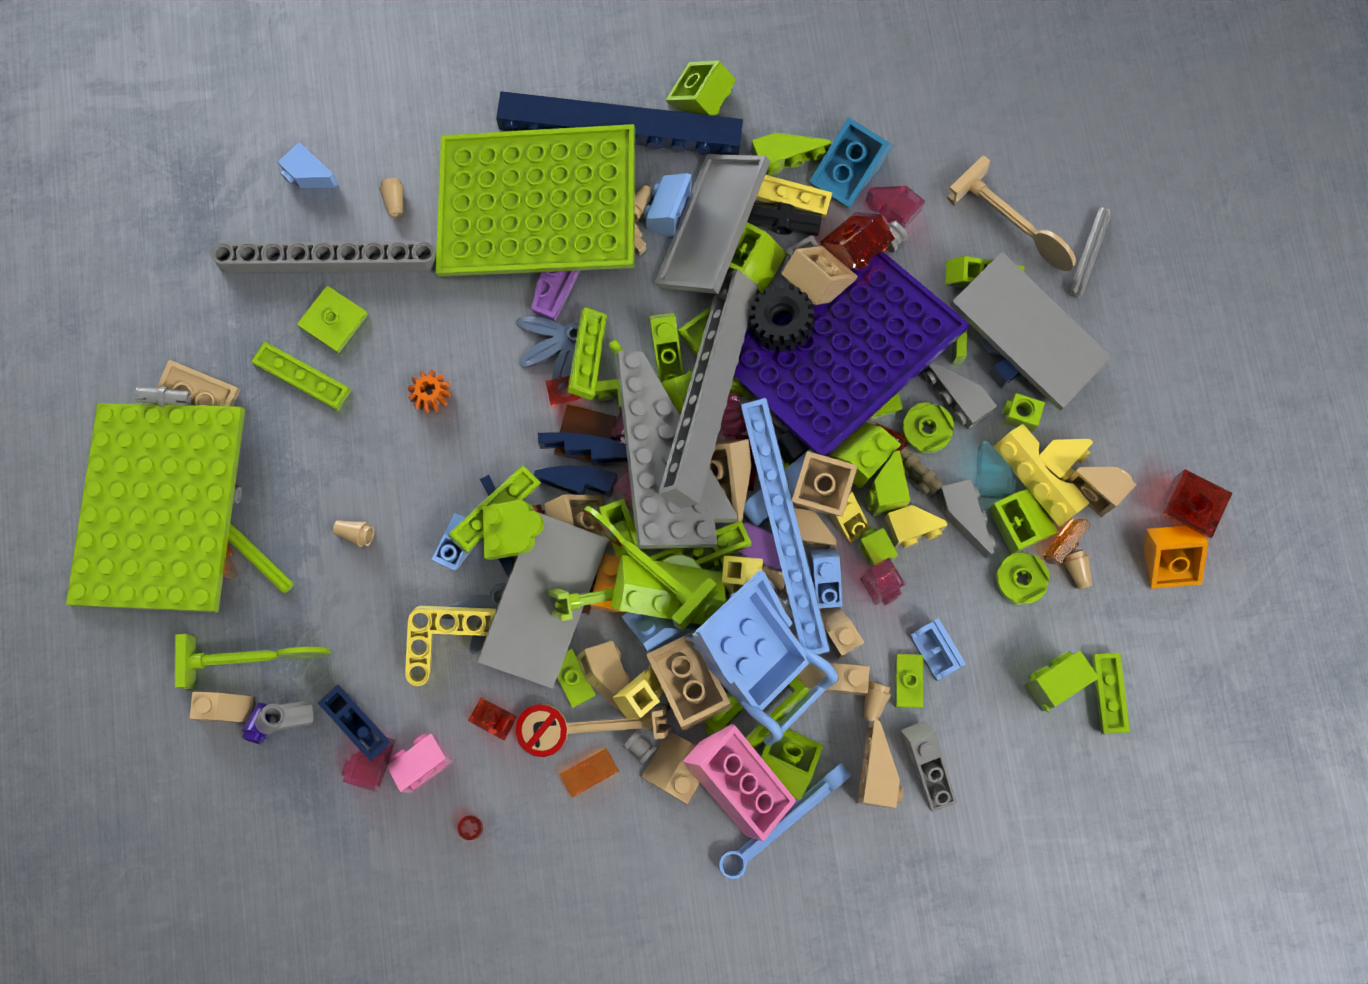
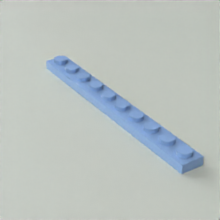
(785, 526)

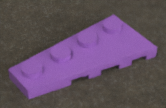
(552, 292)

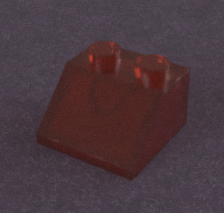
(859, 239)
(1196, 503)

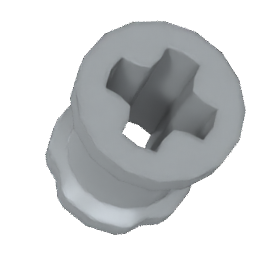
(640, 747)

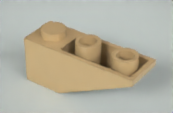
(604, 670)

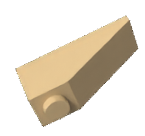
(851, 678)

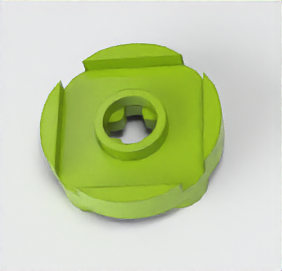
(931, 414)
(1017, 592)

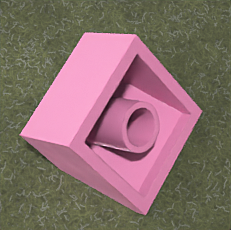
(419, 763)

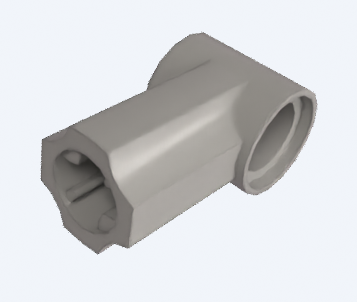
(286, 716)

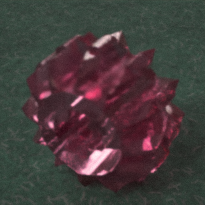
(733, 418)

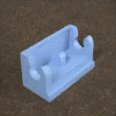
(937, 649)

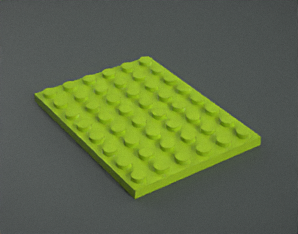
(536, 201)
(156, 507)

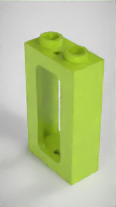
(756, 737)

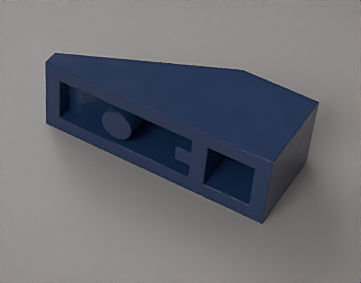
(354, 722)

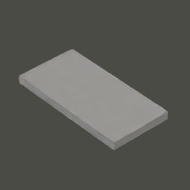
(712, 223)
(1030, 331)
(523, 632)

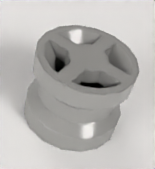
(900, 236)

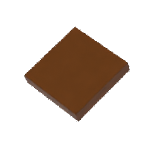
(585, 422)

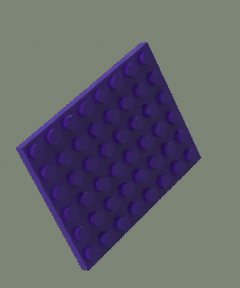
(857, 355)

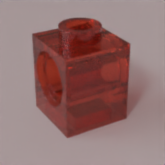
(554, 396)

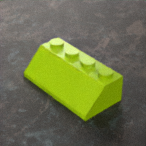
(643, 594)

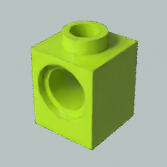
(1032, 407)
(876, 546)

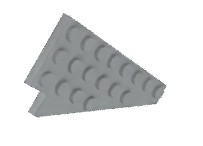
(649, 433)

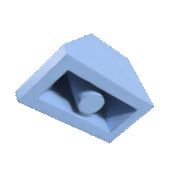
(305, 169)

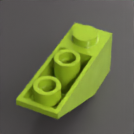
(788, 150)
(666, 345)

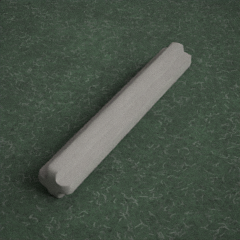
(1090, 252)

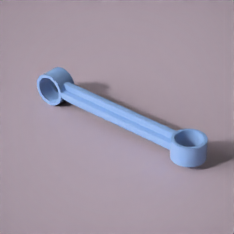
(811, 798)

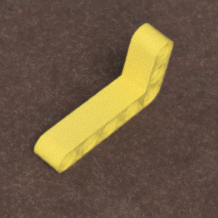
(434, 626)

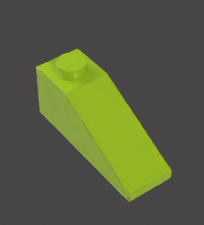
(965, 269)

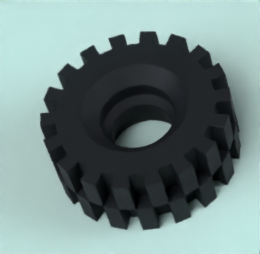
(782, 301)

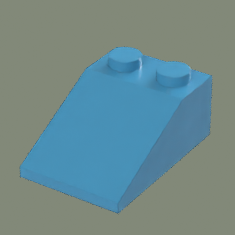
(851, 162)

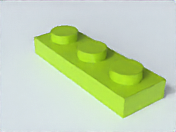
(1111, 693)

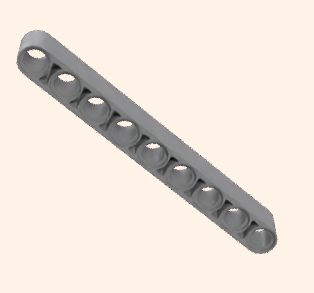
(315, 250)

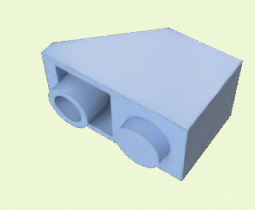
(448, 552)
(826, 577)

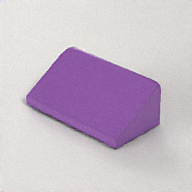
(762, 546)

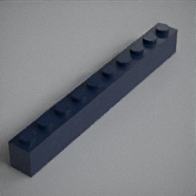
(652, 126)

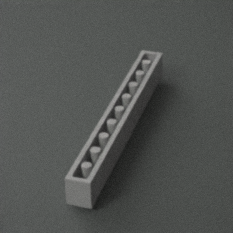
(708, 391)

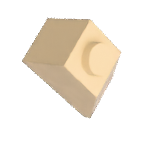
(813, 530)
(840, 631)
(221, 707)

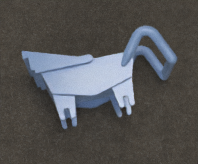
(757, 654)

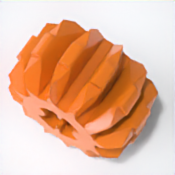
(419, 393)

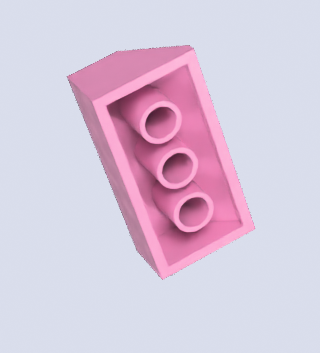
(740, 782)

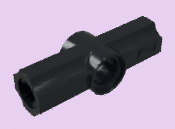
(785, 219)

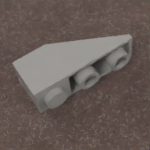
(964, 396)
(963, 511)
(929, 765)

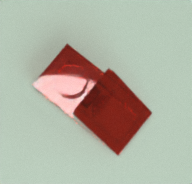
(492, 718)

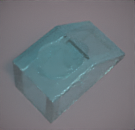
(993, 473)

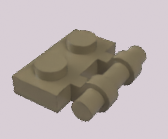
(925, 479)

